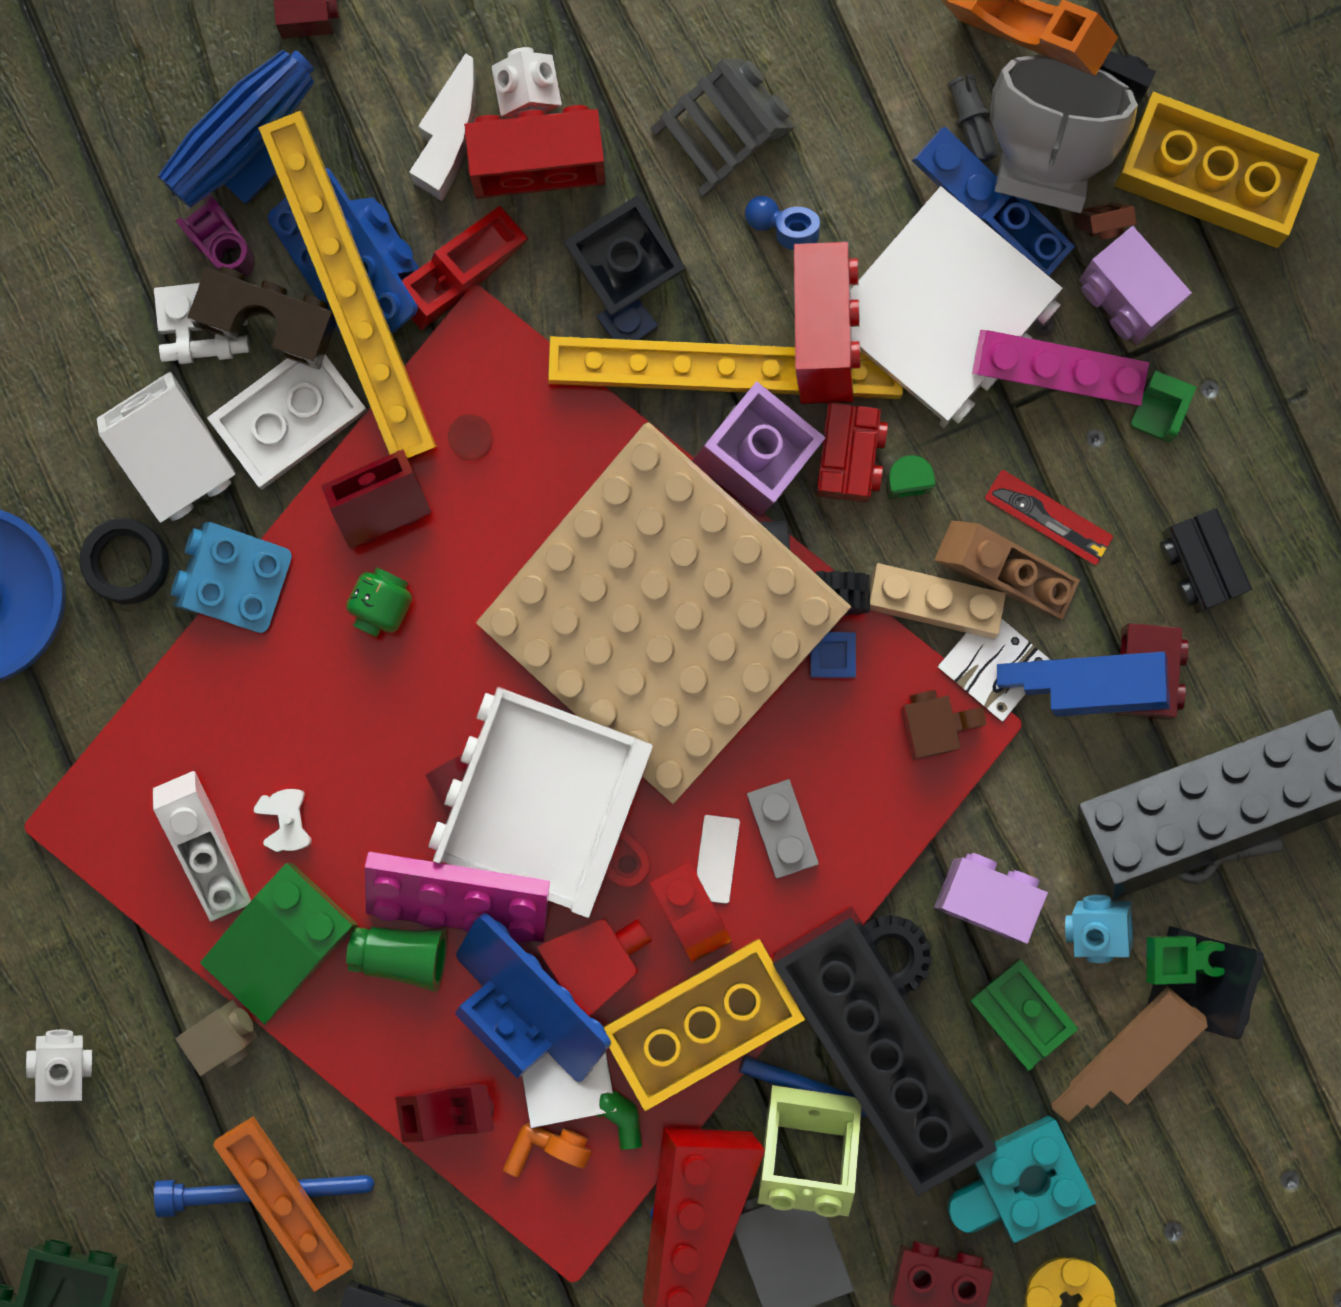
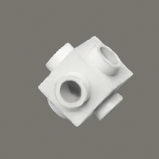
(526, 82)
(58, 1066)

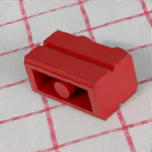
(849, 453)

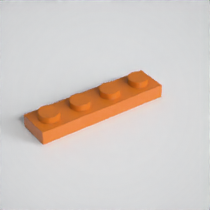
(283, 1203)

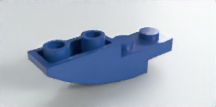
(973, 185)

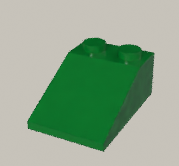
(278, 942)

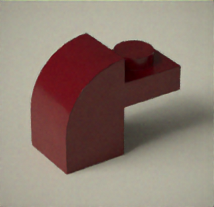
(445, 1112)

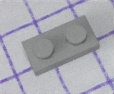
(782, 828)

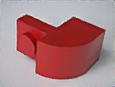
(690, 912)

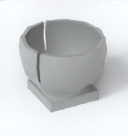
(1057, 129)

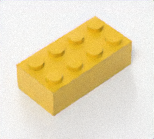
(1216, 170)
(702, 1024)

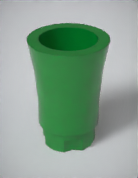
(399, 955)

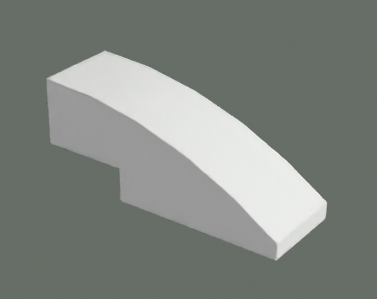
(445, 132)

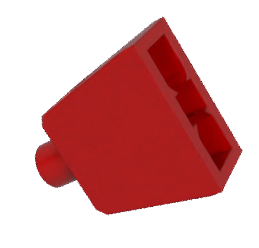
(594, 960)

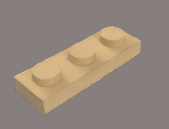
(936, 601)

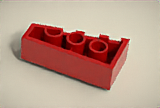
(696, 1210)

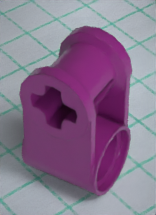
(215, 234)

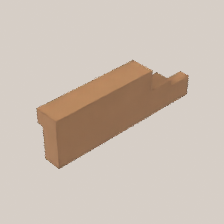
(1135, 1054)

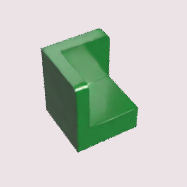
(1163, 406)

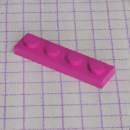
(1060, 367)

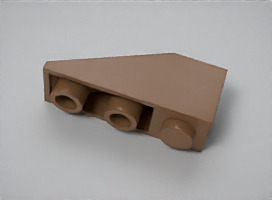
(1006, 568)

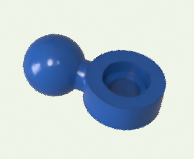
(792, 225)

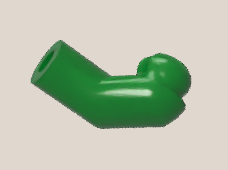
(625, 1117)

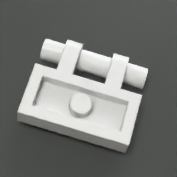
(172, 312)

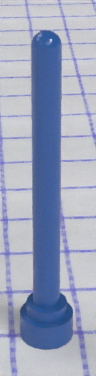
(174, 1197)

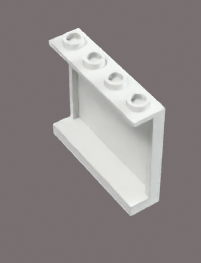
(936, 293)
(541, 797)

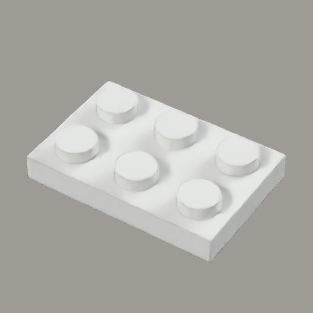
(286, 417)

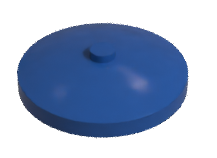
(29, 595)

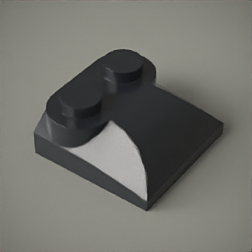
(624, 255)

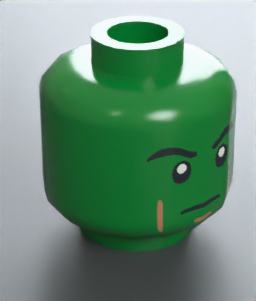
(379, 602)

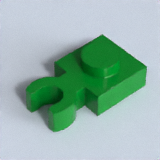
(1178, 958)

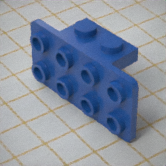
(383, 252)
(522, 1009)

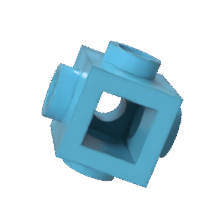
(1100, 928)

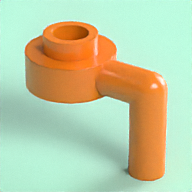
(565, 1147)

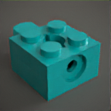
(1023, 1184)

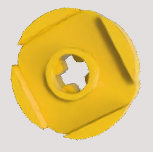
(1068, 1276)

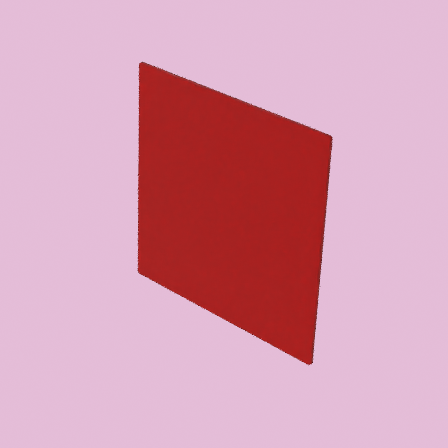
(372, 715)

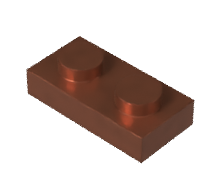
(1105, 220)

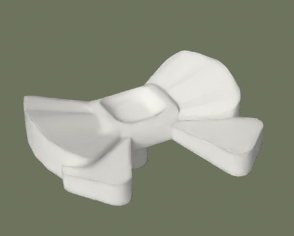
(287, 807)

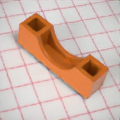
(1059, 32)

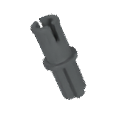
(973, 117)

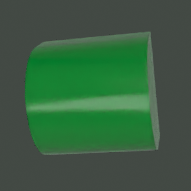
(910, 477)

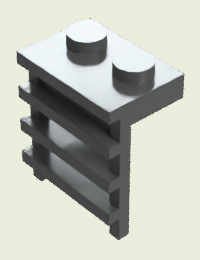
(745, 104)

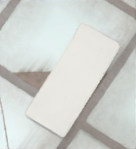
(717, 856)

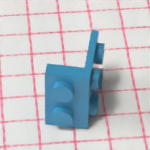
(231, 577)

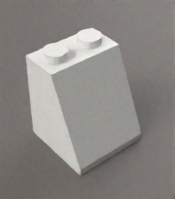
(165, 448)

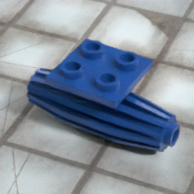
(227, 140)

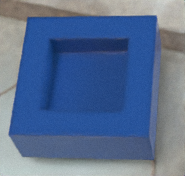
(834, 656)

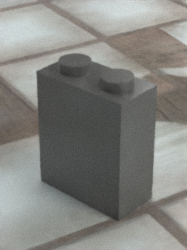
(791, 1256)

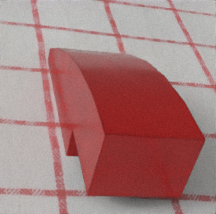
(463, 263)

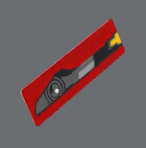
(1049, 517)

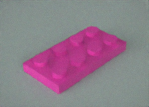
(454, 895)

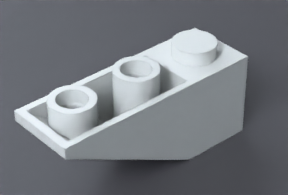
(200, 845)

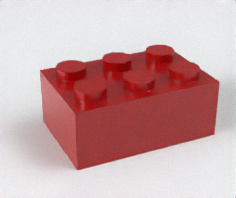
(535, 152)

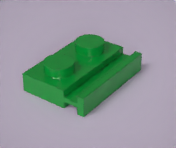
(1023, 1014)

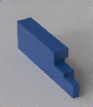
(1094, 683)

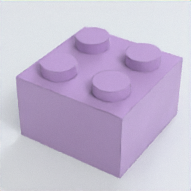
(1133, 286)
(758, 449)
(991, 899)

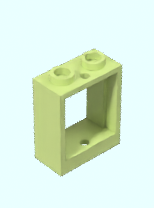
(814, 1113)

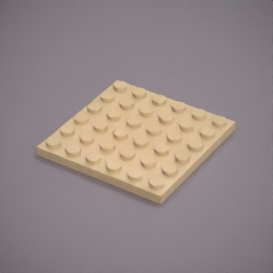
(663, 610)

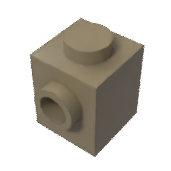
(218, 1038)

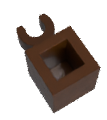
(933, 725)

